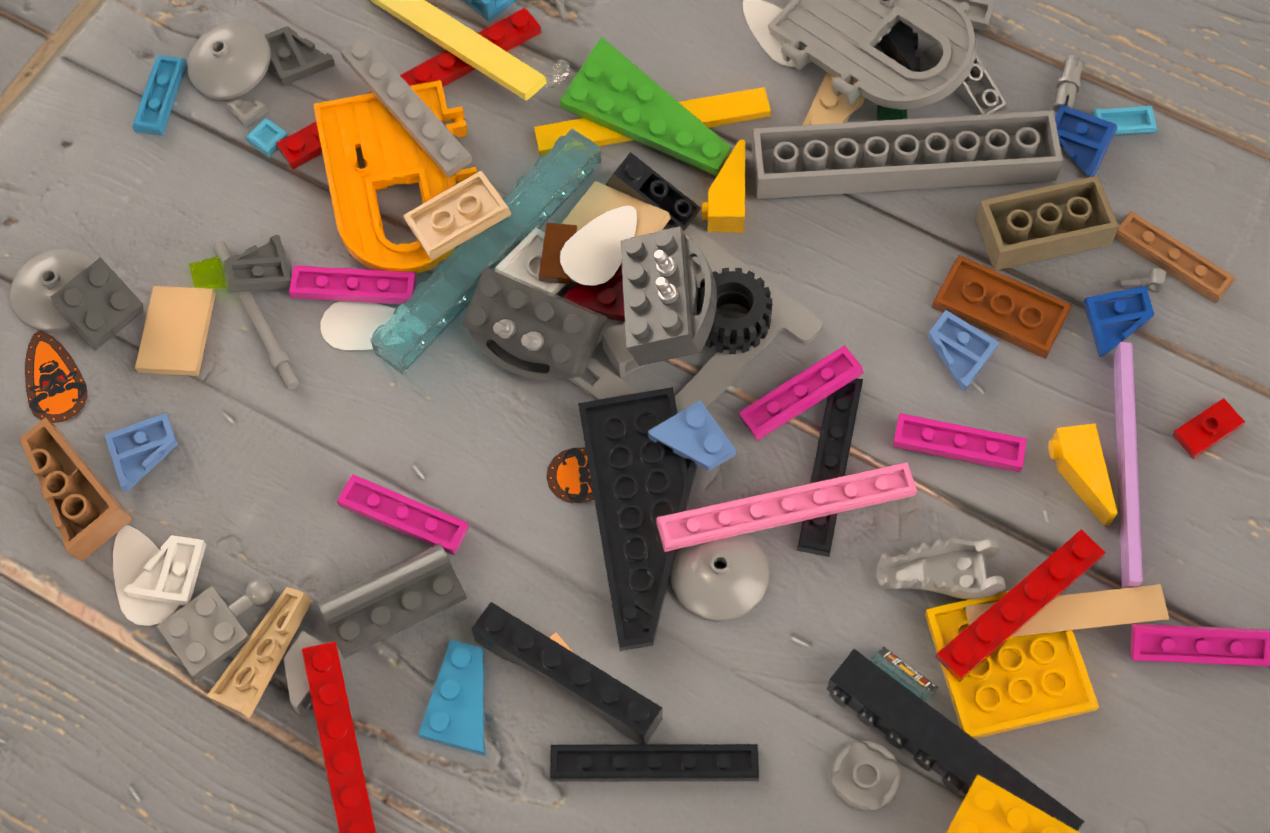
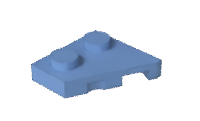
(140, 448)

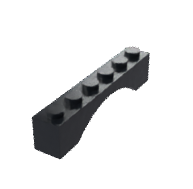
(605, 695)

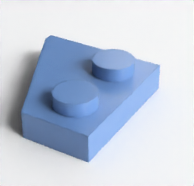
(961, 347)
(695, 436)

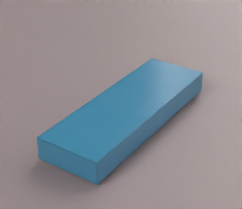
(159, 95)

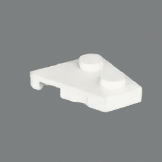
(170, 573)

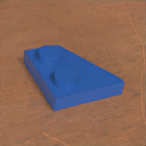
(1084, 137)

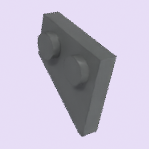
(295, 56)
(258, 268)

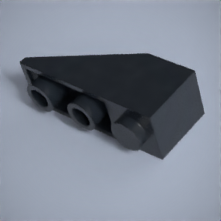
(901, 46)
(645, 184)

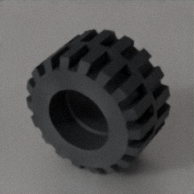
(750, 293)

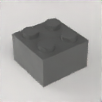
(97, 303)

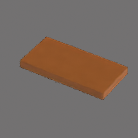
(1002, 306)

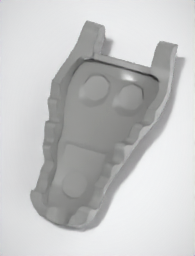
(944, 568)

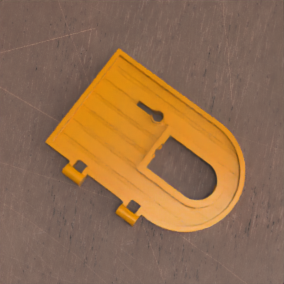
(389, 159)

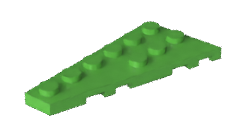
(630, 103)

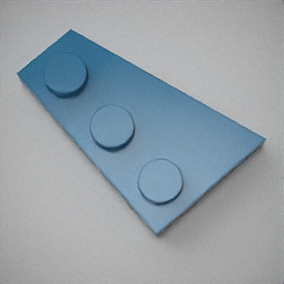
(457, 701)

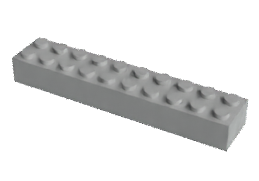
(906, 154)

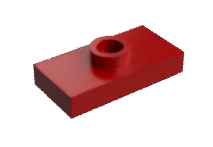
(1208, 428)

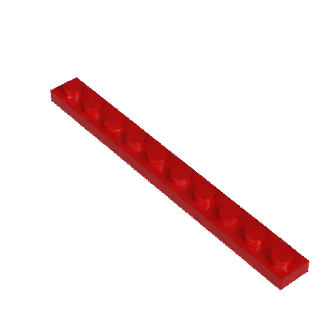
(447, 67)

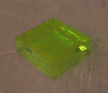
(208, 274)

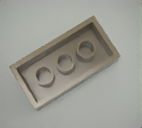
(1046, 223)

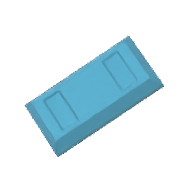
(1130, 119)

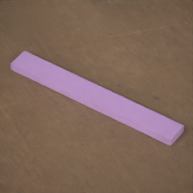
(1127, 467)

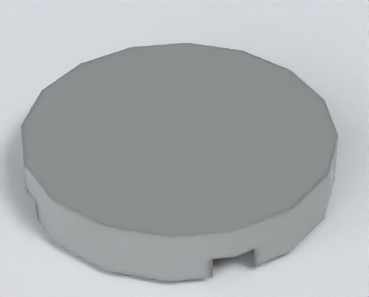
(865, 776)

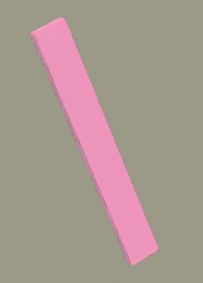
(785, 506)

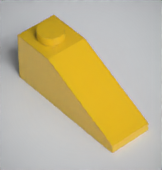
(727, 195)
(1084, 468)

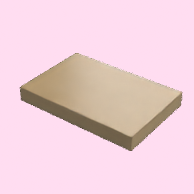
(604, 198)
(456, 215)
(175, 330)

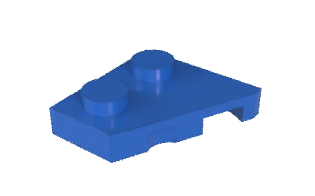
(1117, 316)

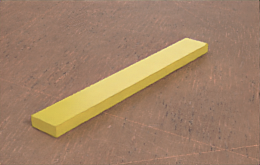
(467, 45)

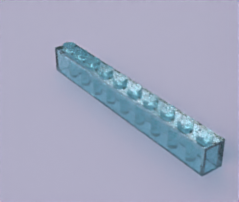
(454, 281)

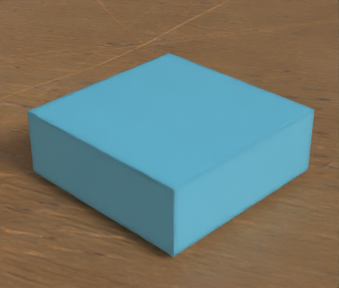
(266, 136)

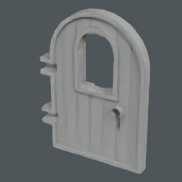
(843, 38)

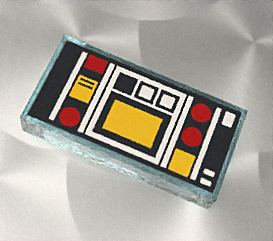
(904, 673)

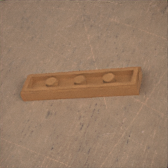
(1174, 257)

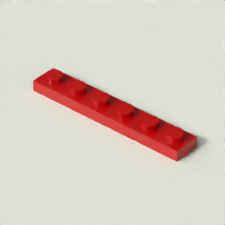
(1020, 605)
(338, 739)

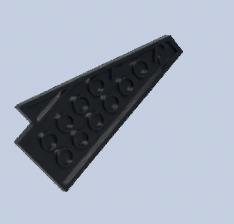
(631, 488)

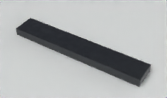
(831, 461)
(654, 762)

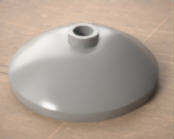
(229, 60)
(32, 293)
(725, 592)

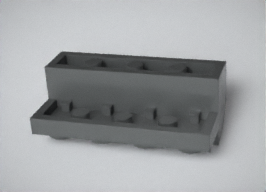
(392, 600)

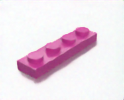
(352, 285)
(801, 392)
(960, 442)
(403, 514)
(1200, 644)

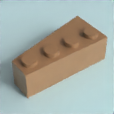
(77, 496)

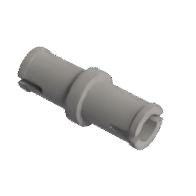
(1069, 83)

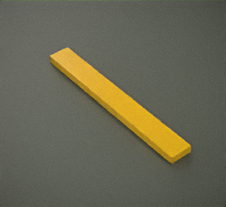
(710, 110)

